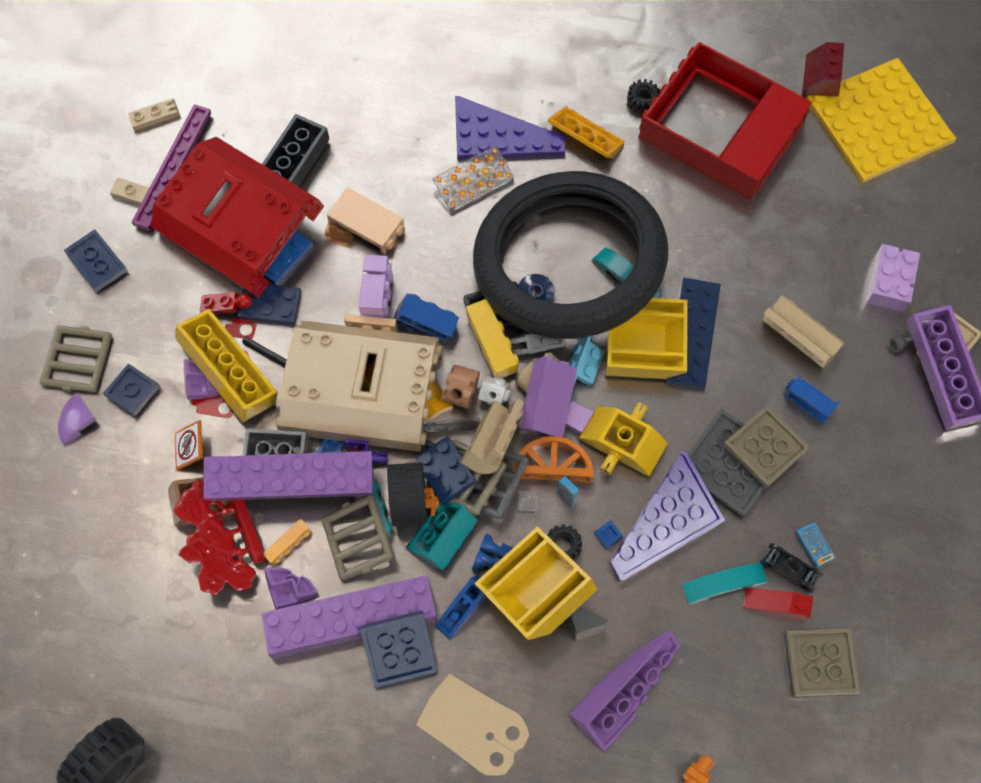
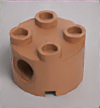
(461, 386)

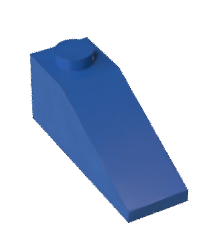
(461, 608)

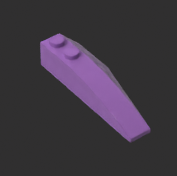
(615, 698)

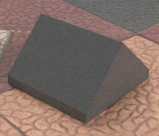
(585, 623)

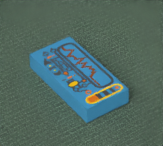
(568, 491)
(815, 545)

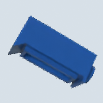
(810, 399)

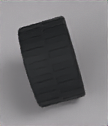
(407, 494)

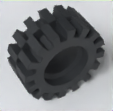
(641, 87)
(572, 535)

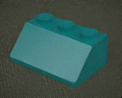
(442, 534)

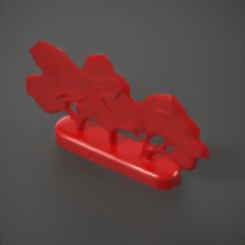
(214, 543)

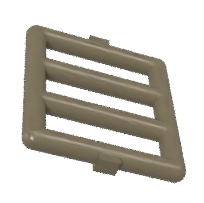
(57, 346)
(489, 489)
(381, 537)

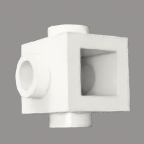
(494, 390)

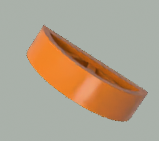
(554, 473)

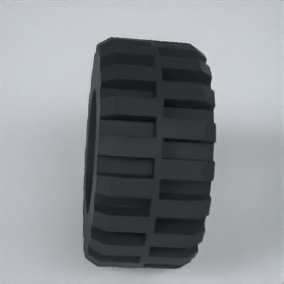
(103, 755)

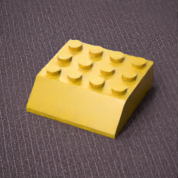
(650, 342)
(536, 585)

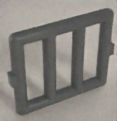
(514, 479)

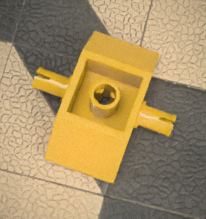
(638, 451)

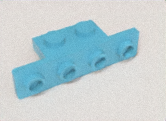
(586, 359)

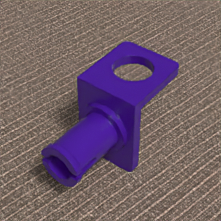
(378, 457)

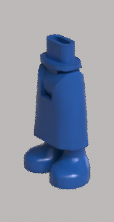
(489, 546)

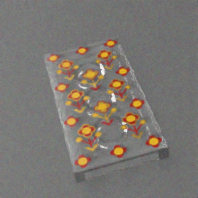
(473, 178)

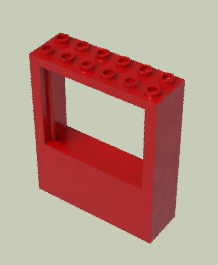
(758, 140)

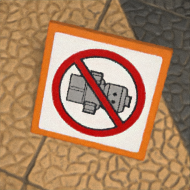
(188, 445)

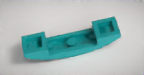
(615, 264)
(723, 582)

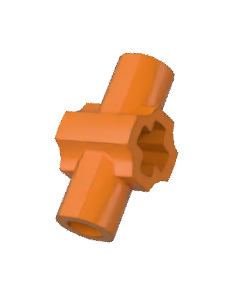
(699, 771)

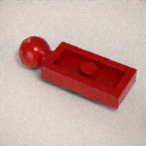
(224, 302)

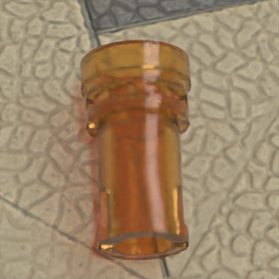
(335, 231)

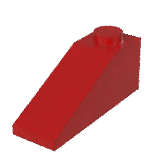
(779, 603)

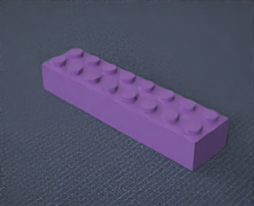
(288, 476)
(340, 617)

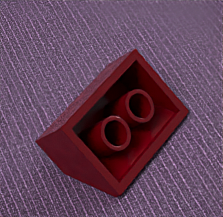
(824, 70)

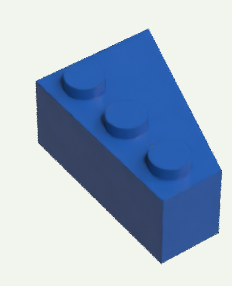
(426, 317)

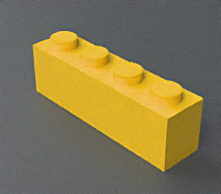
(491, 339)

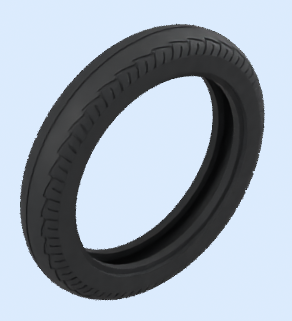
(581, 318)

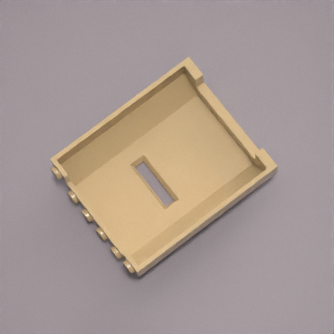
(326, 376)

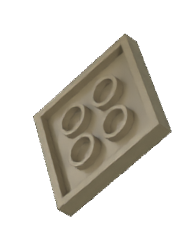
(766, 446)
(822, 662)

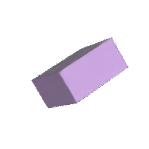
(577, 418)

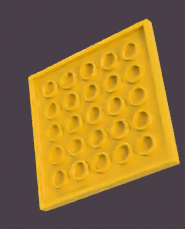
(881, 120)

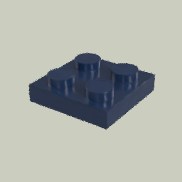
(131, 389)

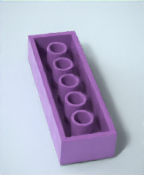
(947, 366)

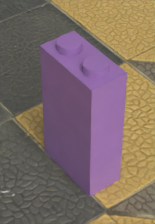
(548, 397)

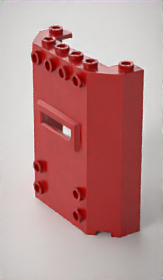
(246, 224)

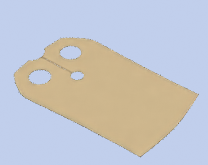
(464, 716)

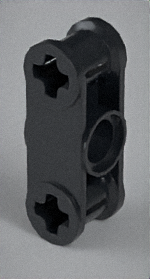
(804, 575)

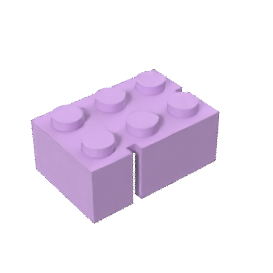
(893, 278)
(375, 287)

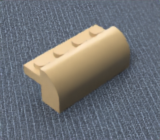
(803, 331)
(492, 437)

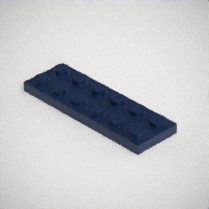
(701, 315)

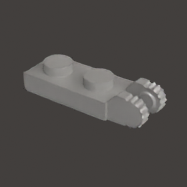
(535, 343)

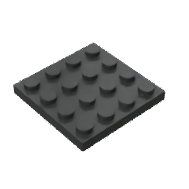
(721, 470)

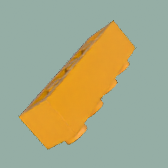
(287, 542)

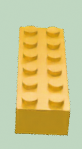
(226, 365)

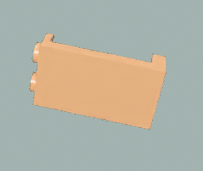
(366, 219)

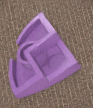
(196, 383)
(73, 419)
(287, 588)

